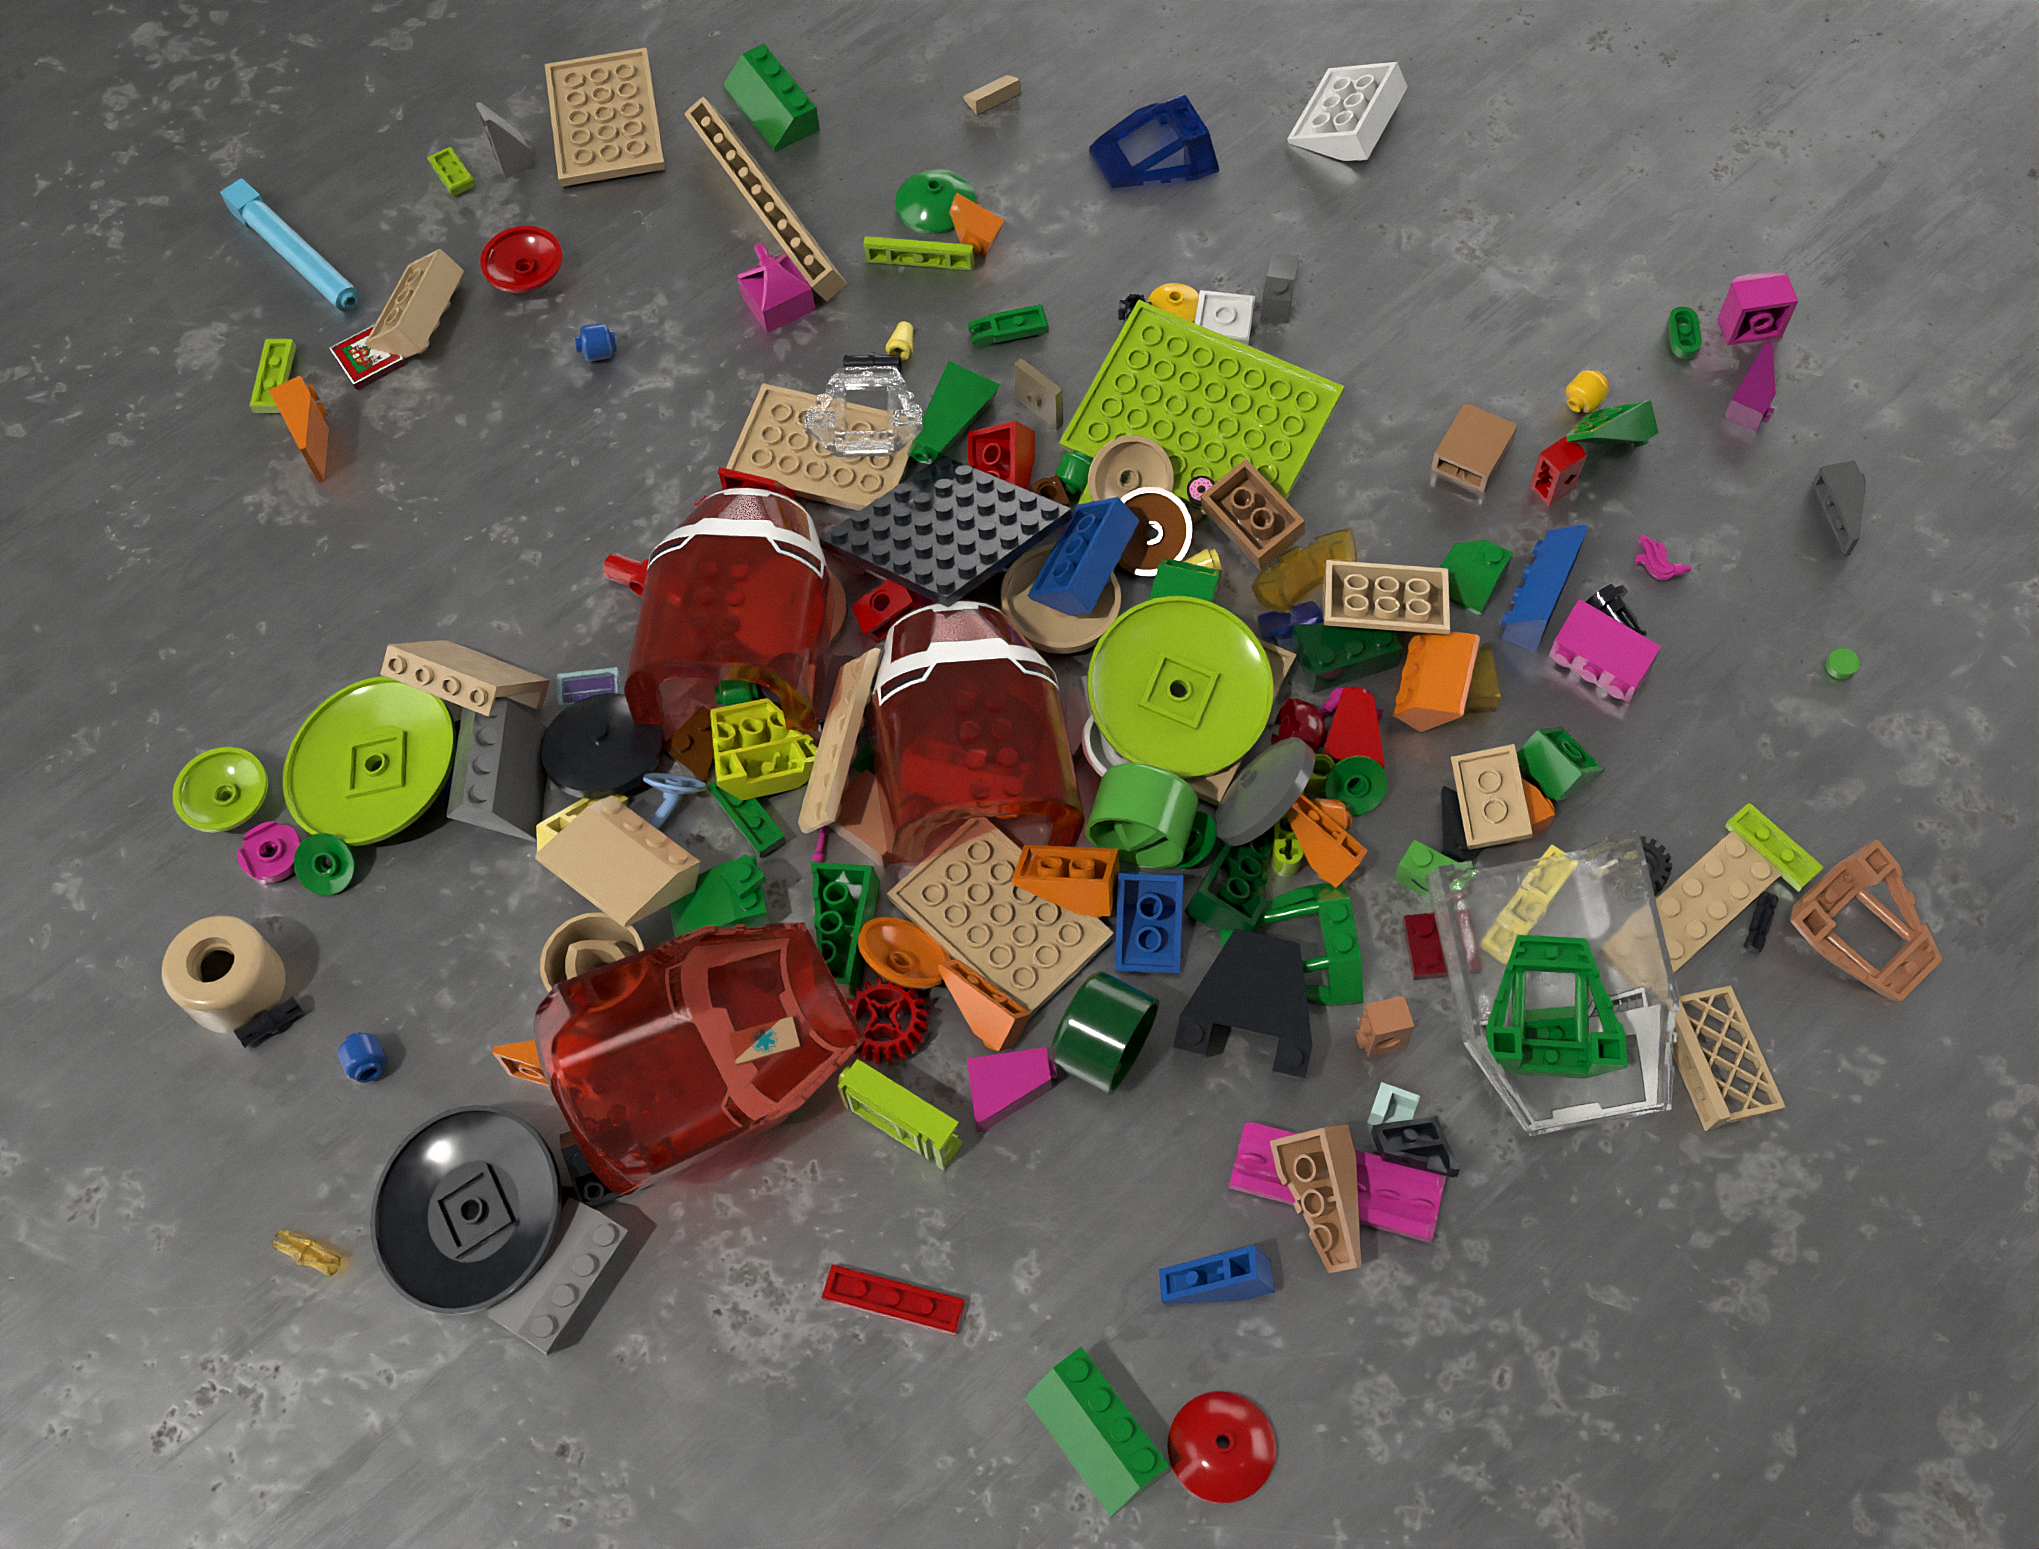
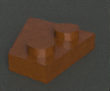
(693, 745)

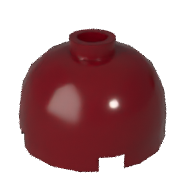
(1302, 721)

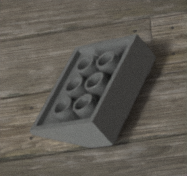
(499, 771)

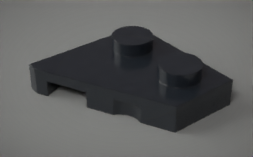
(1453, 834)
(1416, 1145)

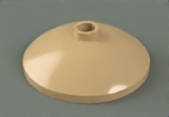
(1130, 454)

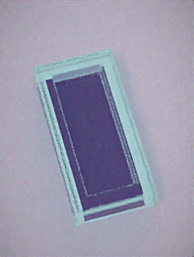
(583, 684)

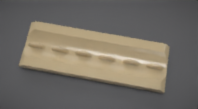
(838, 742)

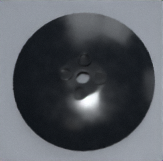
(423, 1202)

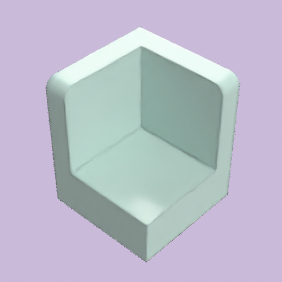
(1393, 1105)

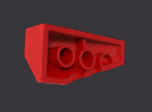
(1003, 452)

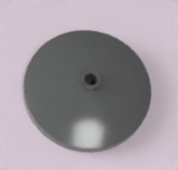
(1264, 791)

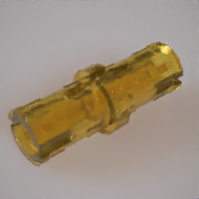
(306, 1252)

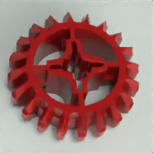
(901, 1000)

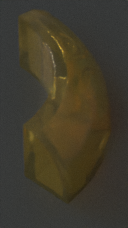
(1302, 570)

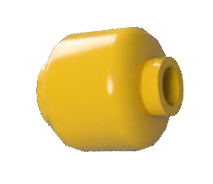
(1587, 391)

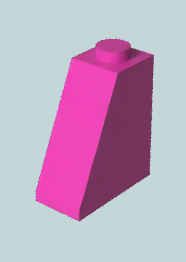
(1007, 1083)

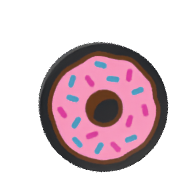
(1197, 487)

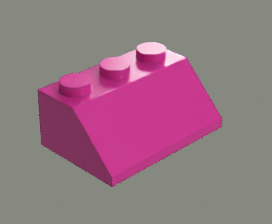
(1604, 651)

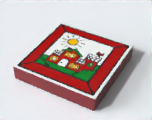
(363, 363)

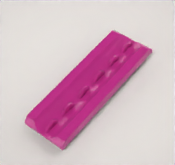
(1388, 1193)

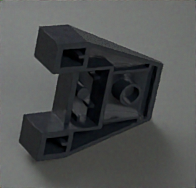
(1256, 990)

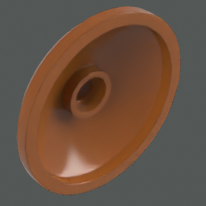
(1160, 511)

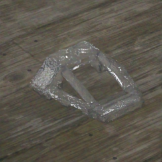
(830, 427)

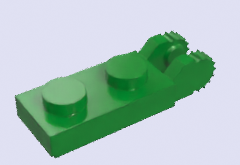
(1008, 325)

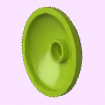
(213, 777)

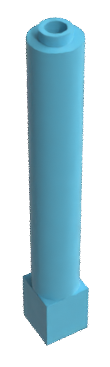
(253, 212)

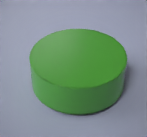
(1842, 663)

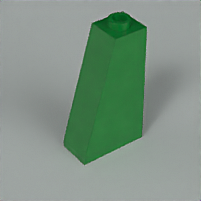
(951, 411)

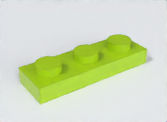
(272, 371)
(1775, 846)

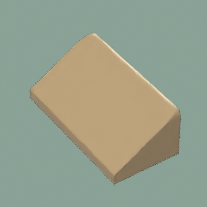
(993, 94)

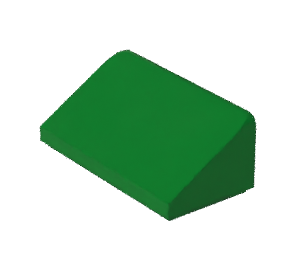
(1551, 1023)

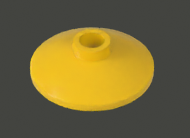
(1176, 299)

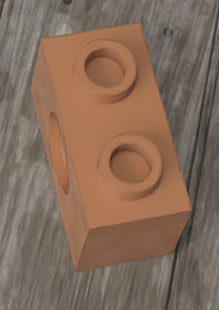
(1385, 1027)

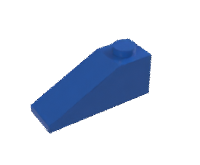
(1218, 1278)

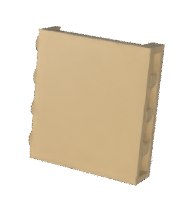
(462, 675)

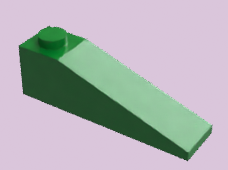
(1617, 425)

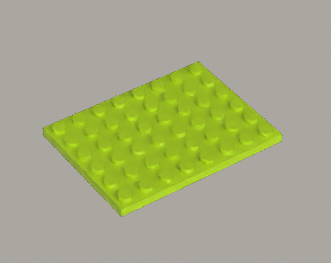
(1203, 402)

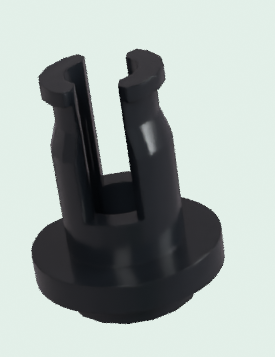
(1609, 602)

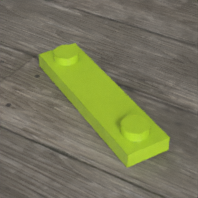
(919, 253)

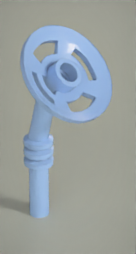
(673, 788)

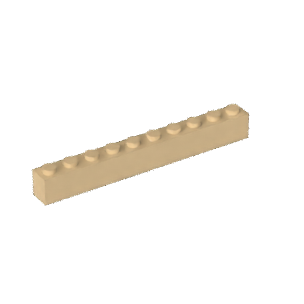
(765, 199)

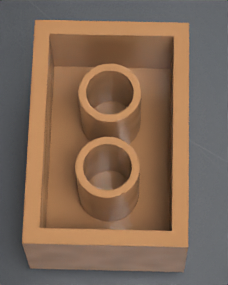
(1253, 514)

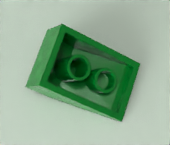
(718, 905)

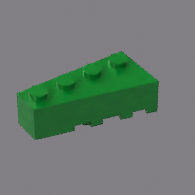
(843, 902)

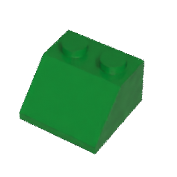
(1558, 763)

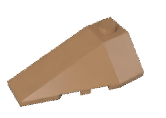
(1323, 1181)

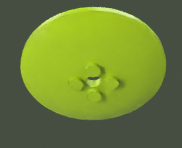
(1189, 645)
(332, 757)

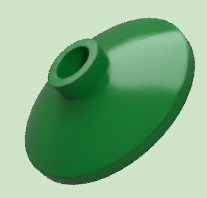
(1364, 794)
(1200, 840)
(312, 867)

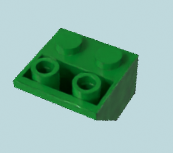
(1185, 579)

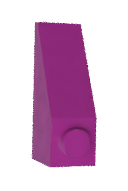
(1756, 392)

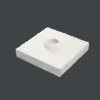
(1226, 314)

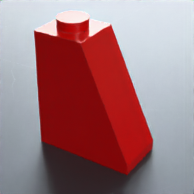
(1355, 728)

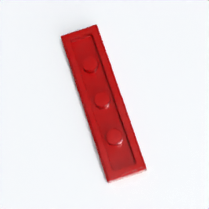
(893, 1299)

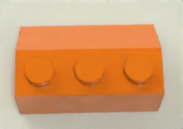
(1436, 679)

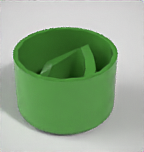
(1143, 815)

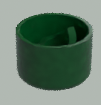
(1103, 1031)

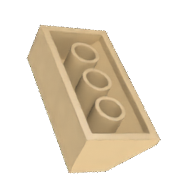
(416, 305)

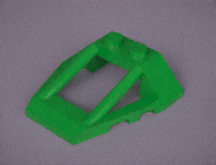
(1338, 935)
(1578, 1059)

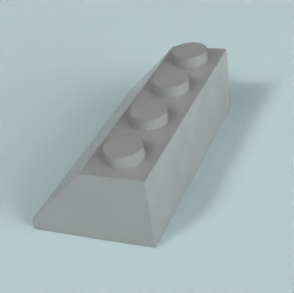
(571, 1267)

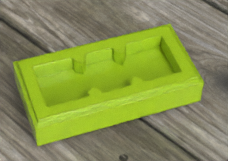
(451, 171)

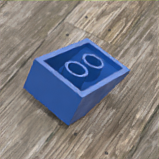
(1149, 922)

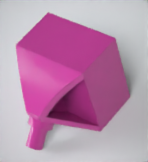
(775, 290)
(1757, 308)

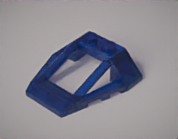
(1192, 136)

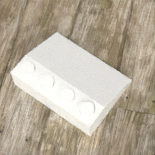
(1350, 110)

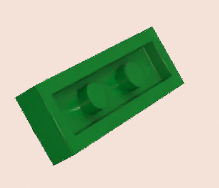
(750, 820)

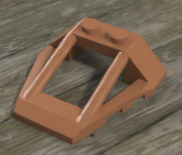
(1843, 882)

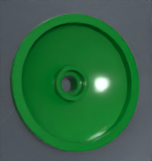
(927, 197)

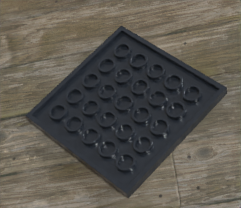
(945, 530)

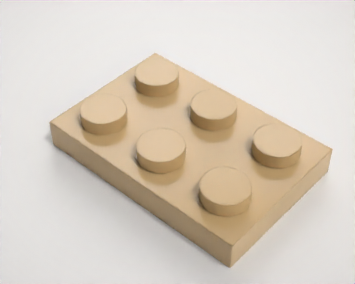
(1491, 797)

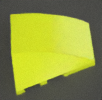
(757, 751)

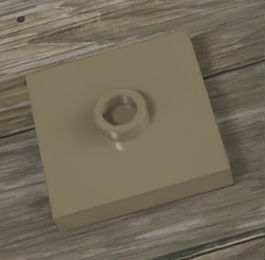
(1038, 393)

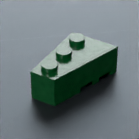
(1343, 653)

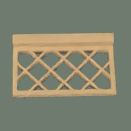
(1696, 1070)

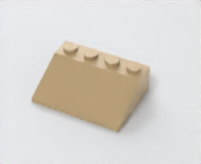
(1386, 597)
(620, 862)

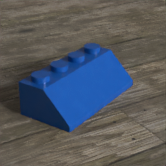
(1084, 556)
(1542, 586)

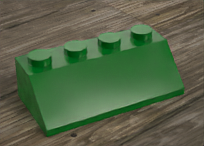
(771, 98)
(1097, 1432)

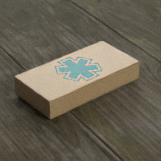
(776, 1040)

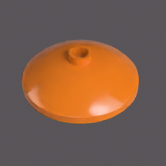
(901, 952)

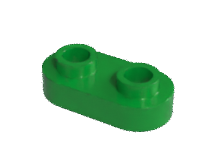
(1684, 339)

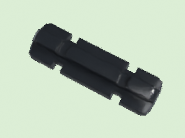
(1761, 922)

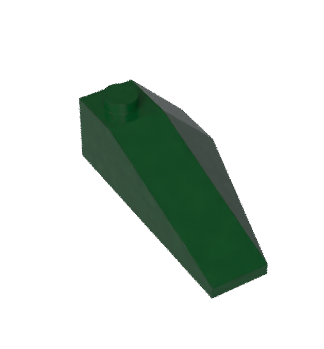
(1234, 886)

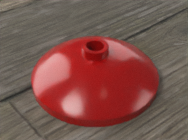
(521, 259)
(1214, 1472)

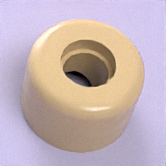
(583, 945)
(238, 997)

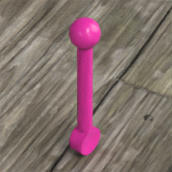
(818, 856)

